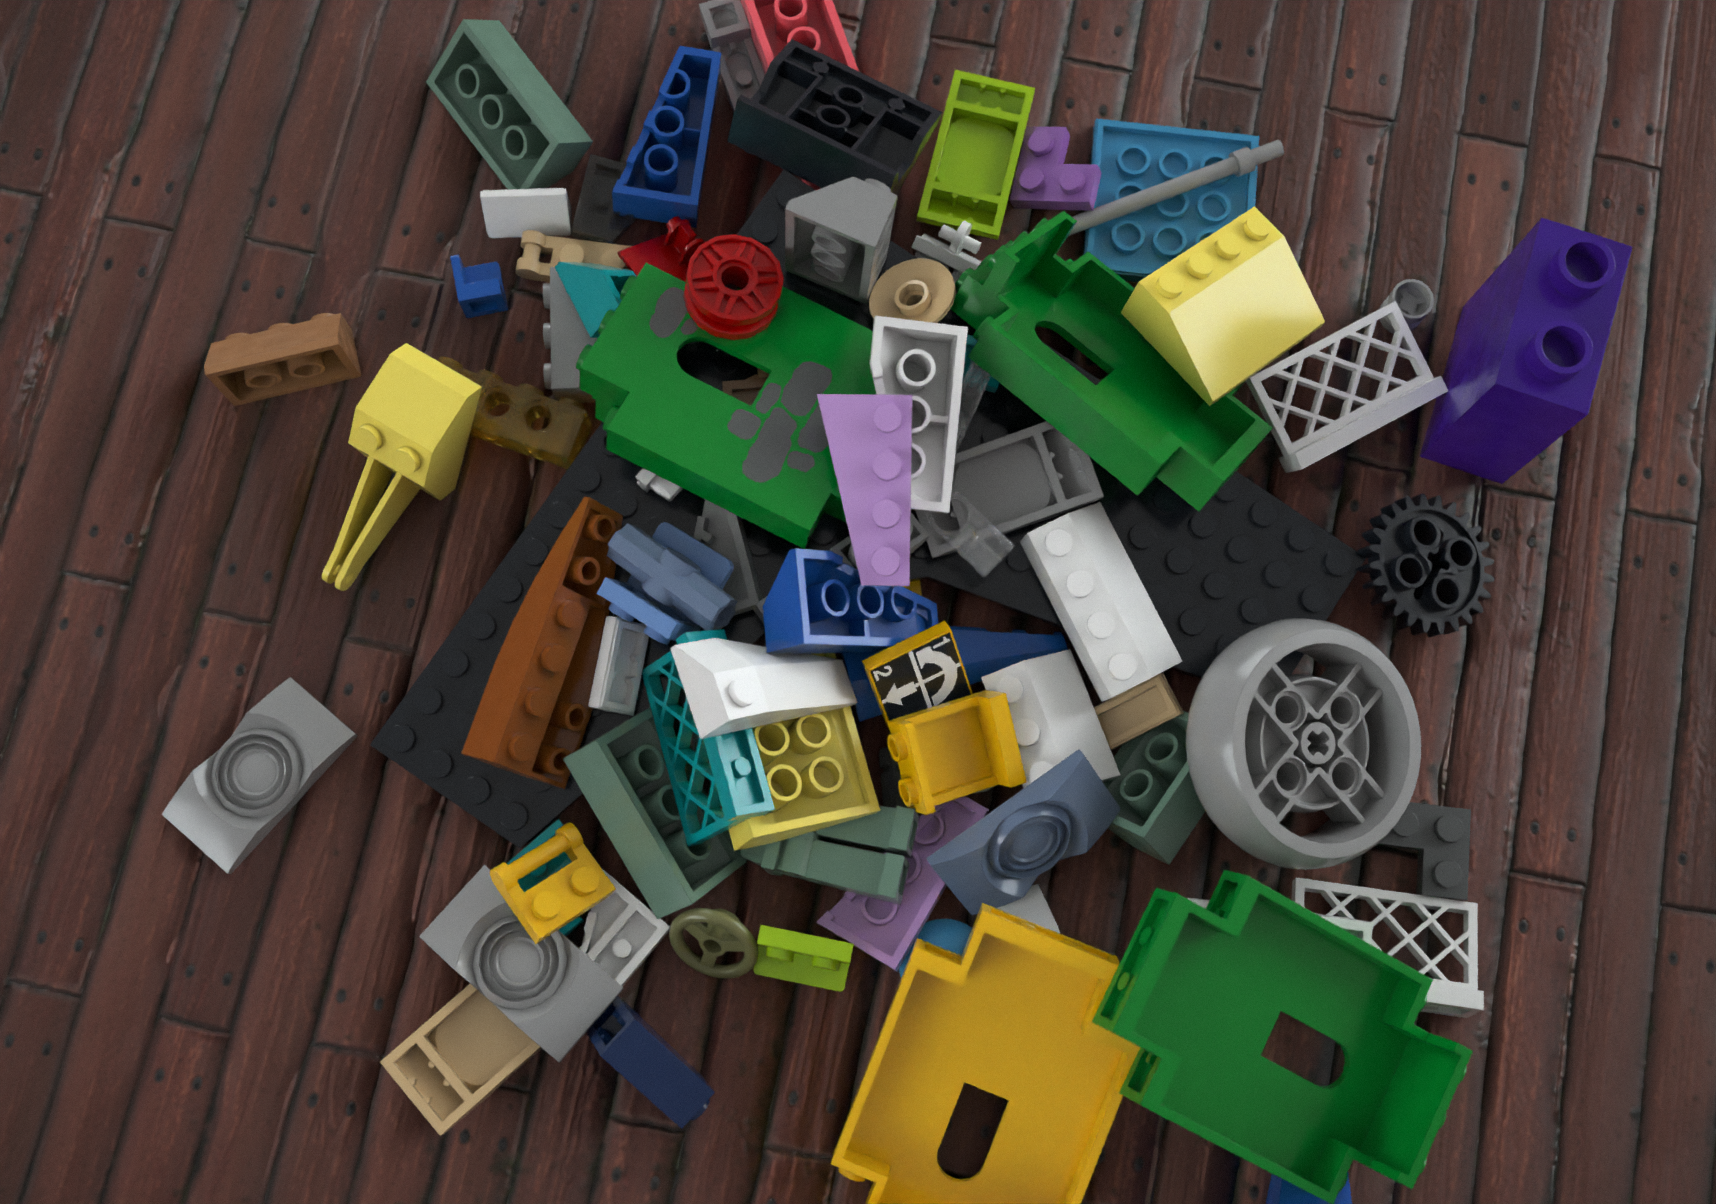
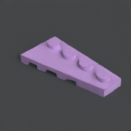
(873, 472)
(890, 929)

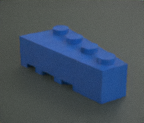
(671, 155)

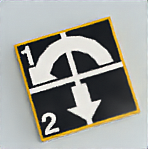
(917, 673)

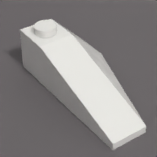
(929, 365)
(745, 687)

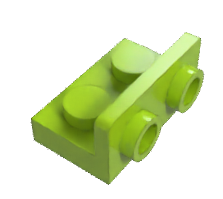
(803, 958)

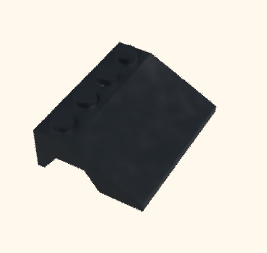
(831, 122)

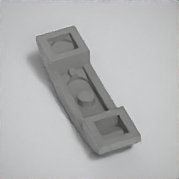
(731, 35)

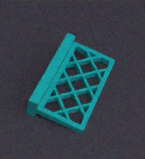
(734, 757)

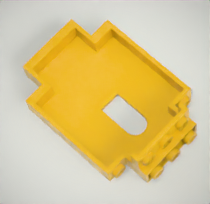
(1008, 1022)

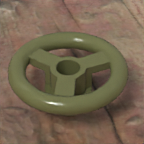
(718, 933)

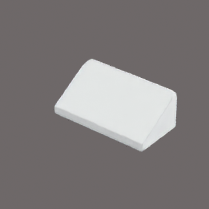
(517, 210)

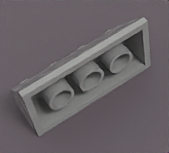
(840, 235)

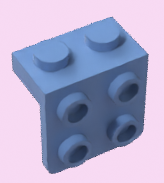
(662, 622)

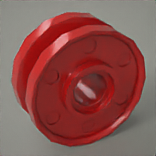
(736, 262)

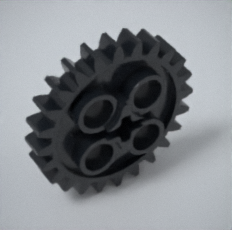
(1426, 565)

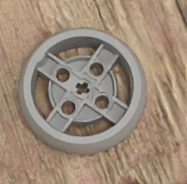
(1334, 742)

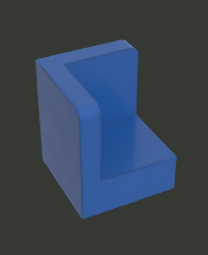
(479, 288)

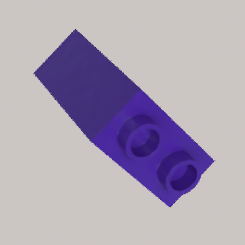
(1527, 352)

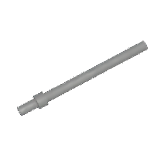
(1238, 163)

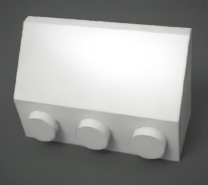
(1052, 714)

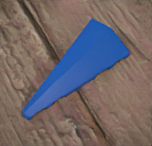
(980, 653)

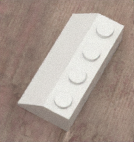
(1100, 600)

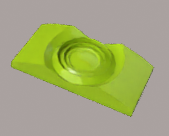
(976, 154)

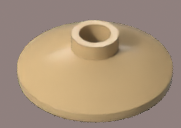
(914, 291)

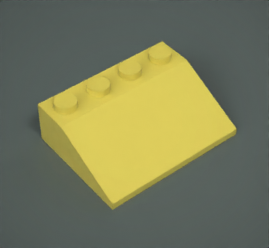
(1226, 306)
(813, 777)

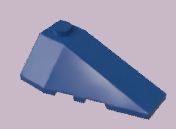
(825, 609)

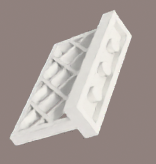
(1360, 421)
(1444, 996)

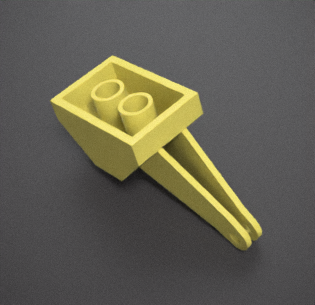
(407, 425)

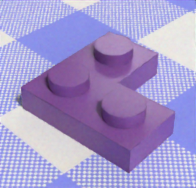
(1045, 180)

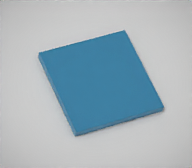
(1143, 156)

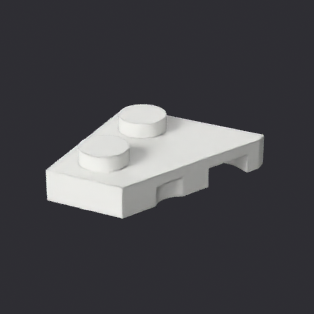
(621, 933)

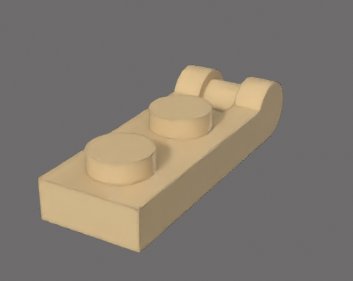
(562, 251)

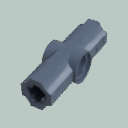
(671, 578)

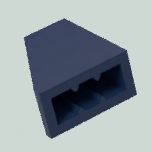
(650, 1063)

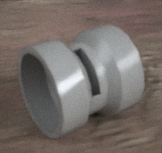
(1412, 298)

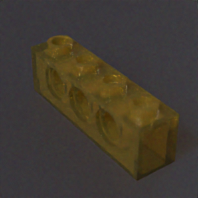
(555, 444)

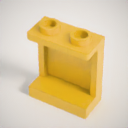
(955, 750)

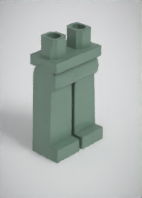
(848, 867)

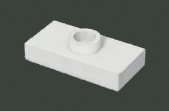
(619, 666)

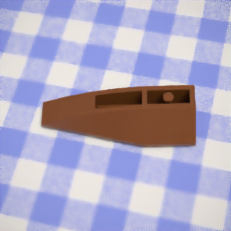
(547, 665)

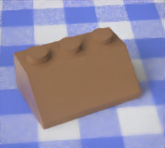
(283, 359)

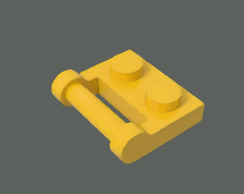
(559, 896)

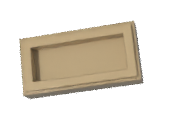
(1138, 711)

